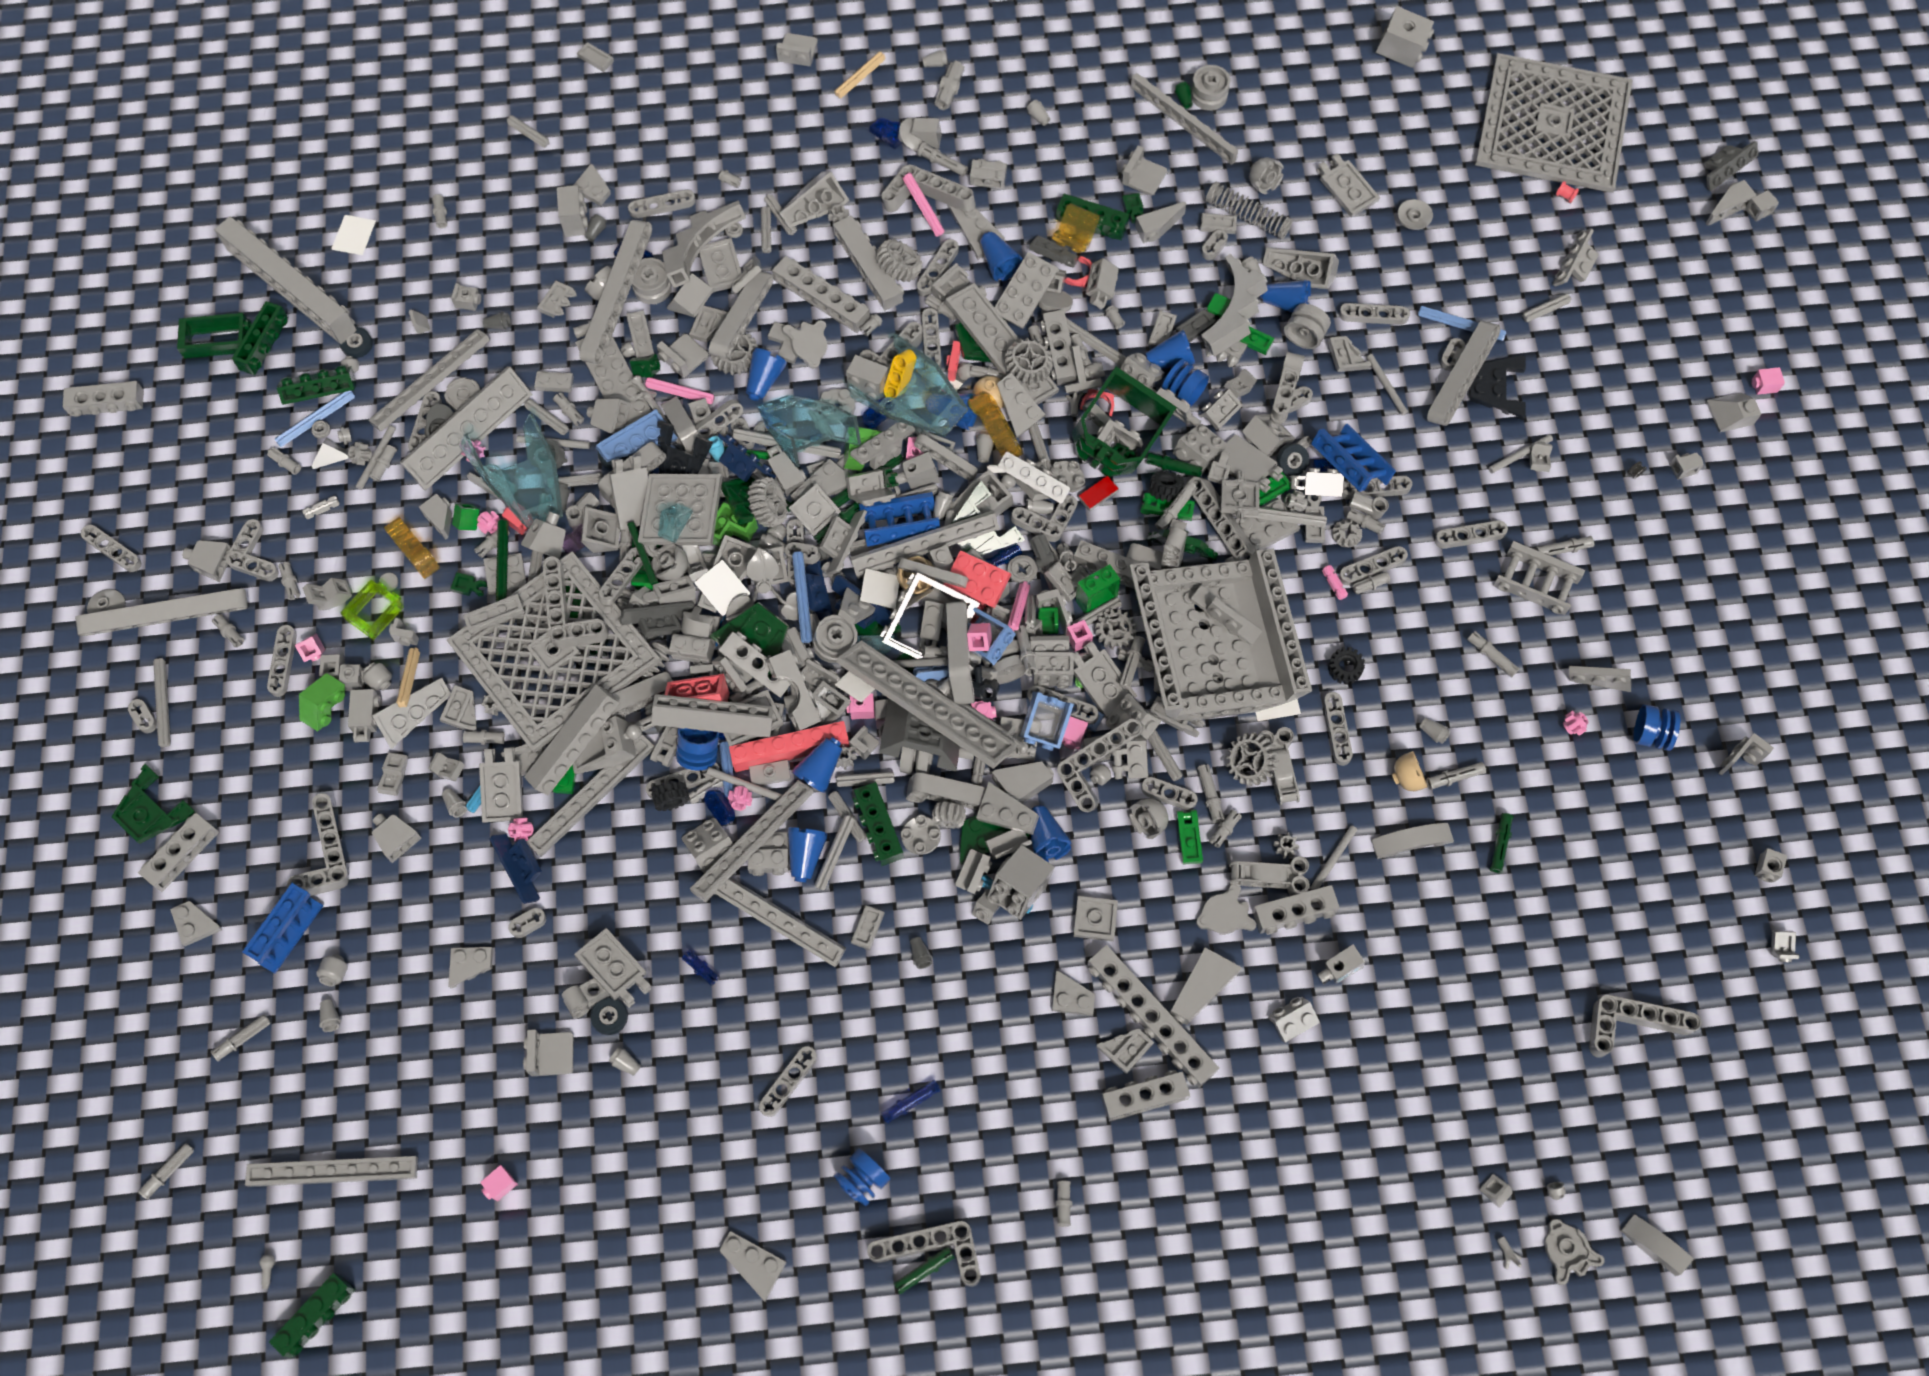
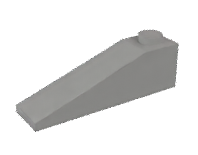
(814, 200)
(1303, 265)
(736, 556)

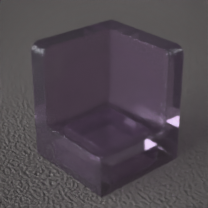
(572, 540)

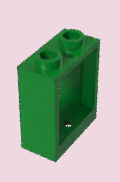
(1095, 592)

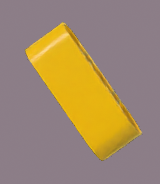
(900, 373)

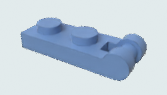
(931, 672)

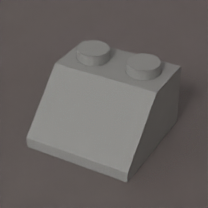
(1267, 434)

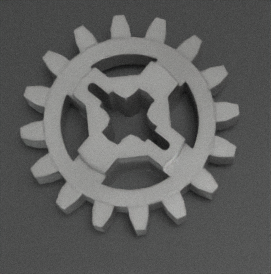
(1120, 635)

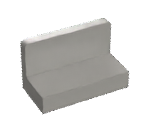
(1006, 843)

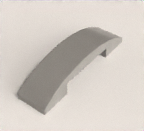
(1411, 839)

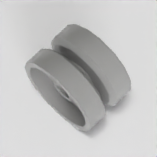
(1210, 87)
(651, 282)
(1307, 326)
(833, 627)
(1009, 665)
(910, 756)

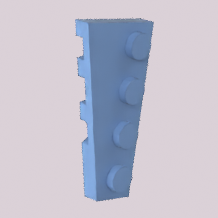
(632, 437)

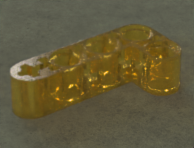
(995, 423)
(412, 548)

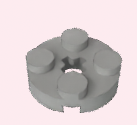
(839, 396)

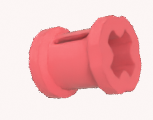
(1567, 192)

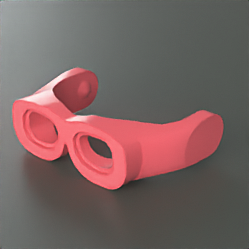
(1083, 281)
(1107, 396)

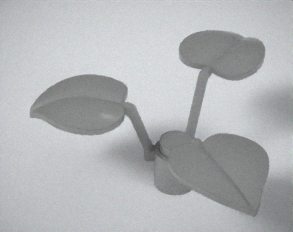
(760, 569)

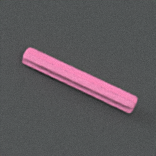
(923, 204)
(678, 390)
(1019, 605)

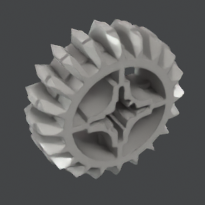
(899, 260)
(1033, 354)
(739, 358)
(767, 502)
(1242, 746)

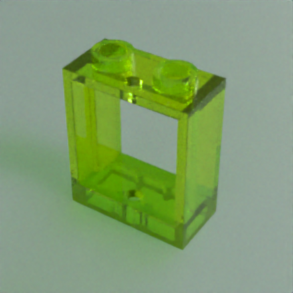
(362, 598)

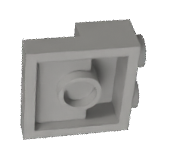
(771, 856)

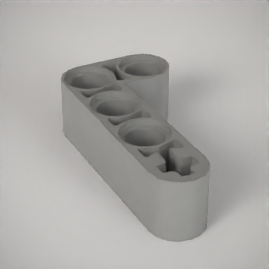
(912, 334)
(682, 424)
(651, 458)
(640, 694)
(940, 789)

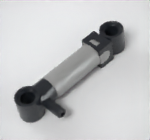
(978, 685)

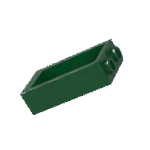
(210, 324)

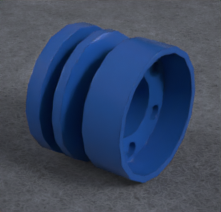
(1185, 382)
(1657, 727)
(696, 748)
(862, 1177)

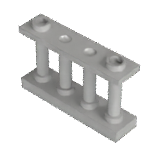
(1547, 563)

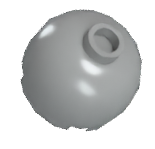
(1266, 174)
(596, 287)
(670, 563)
(1149, 817)

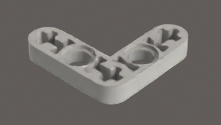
(1052, 524)
(244, 554)

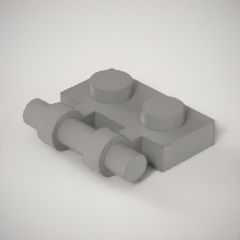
(1136, 759)

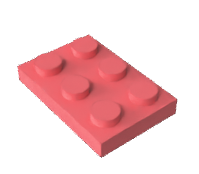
(985, 580)

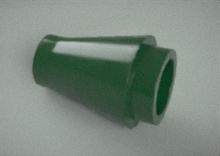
(1183, 93)

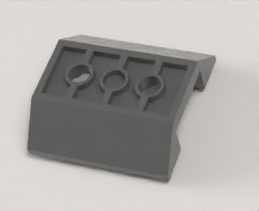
(905, 730)

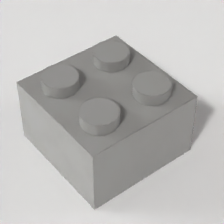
(572, 210)
(867, 377)

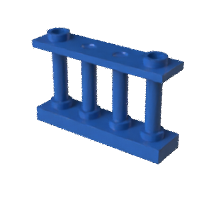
(1347, 464)
(899, 507)
(283, 928)

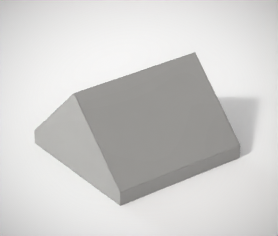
(691, 297)
(600, 530)

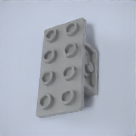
(1025, 290)

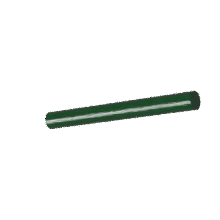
(642, 553)

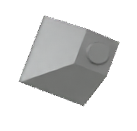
(1733, 411)

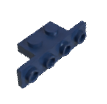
(740, 461)
(817, 591)
(880, 614)
(519, 865)

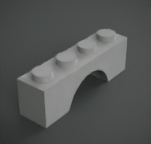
(804, 712)

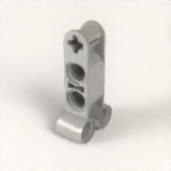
(1290, 372)
(1284, 777)
(1271, 875)
(579, 1000)

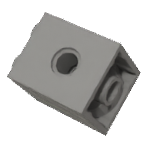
(1405, 37)
(1020, 881)

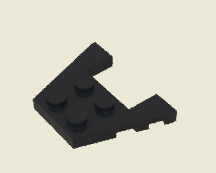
(1491, 382)
(678, 460)

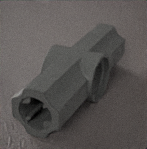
(1044, 556)

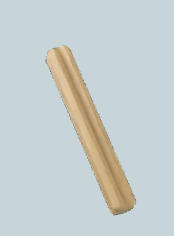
(859, 75)
(408, 677)

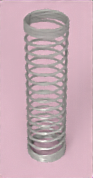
(1214, 192)

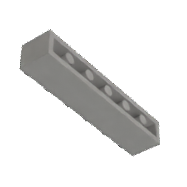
(864, 258)
(712, 715)
(572, 739)

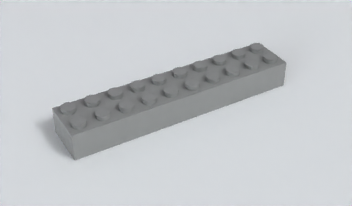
(286, 280)

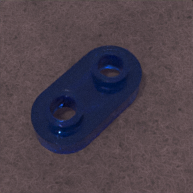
(872, 414)
(719, 807)

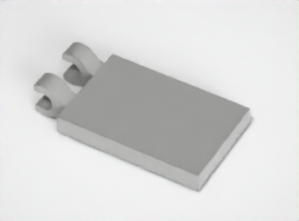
(1347, 185)
(1251, 461)
(628, 491)
(1100, 679)
(500, 787)
(613, 967)

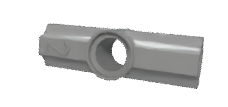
(949, 85)

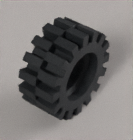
(1165, 485)
(1351, 656)
(670, 796)

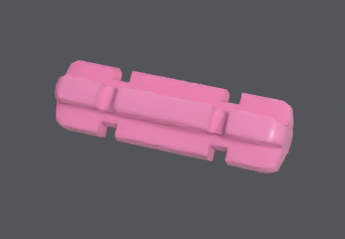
(1335, 582)

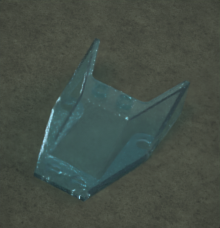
(925, 402)
(807, 422)
(527, 487)

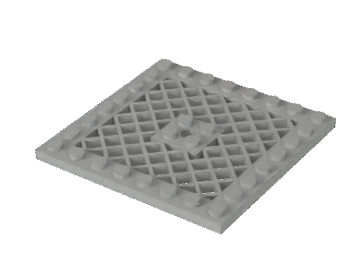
(1616, 91)
(614, 680)

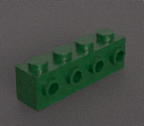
(1111, 222)
(260, 338)
(316, 385)
(878, 823)
(312, 1316)

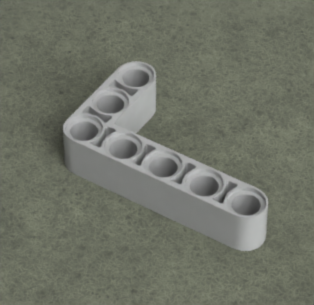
(931, 186)
(1157, 560)
(560, 609)
(959, 653)
(1094, 756)
(329, 850)
(1636, 1017)
(931, 1244)

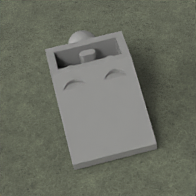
(999, 500)
(609, 746)

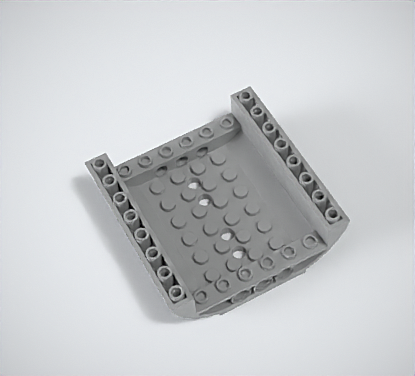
(1250, 675)

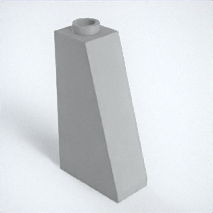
(1205, 982)

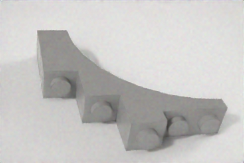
(705, 226)
(1234, 322)

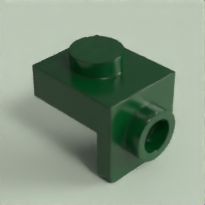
(645, 366)

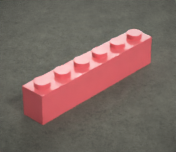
(785, 746)

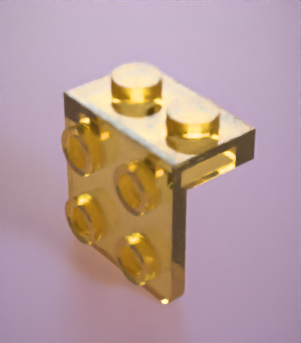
(1076, 228)

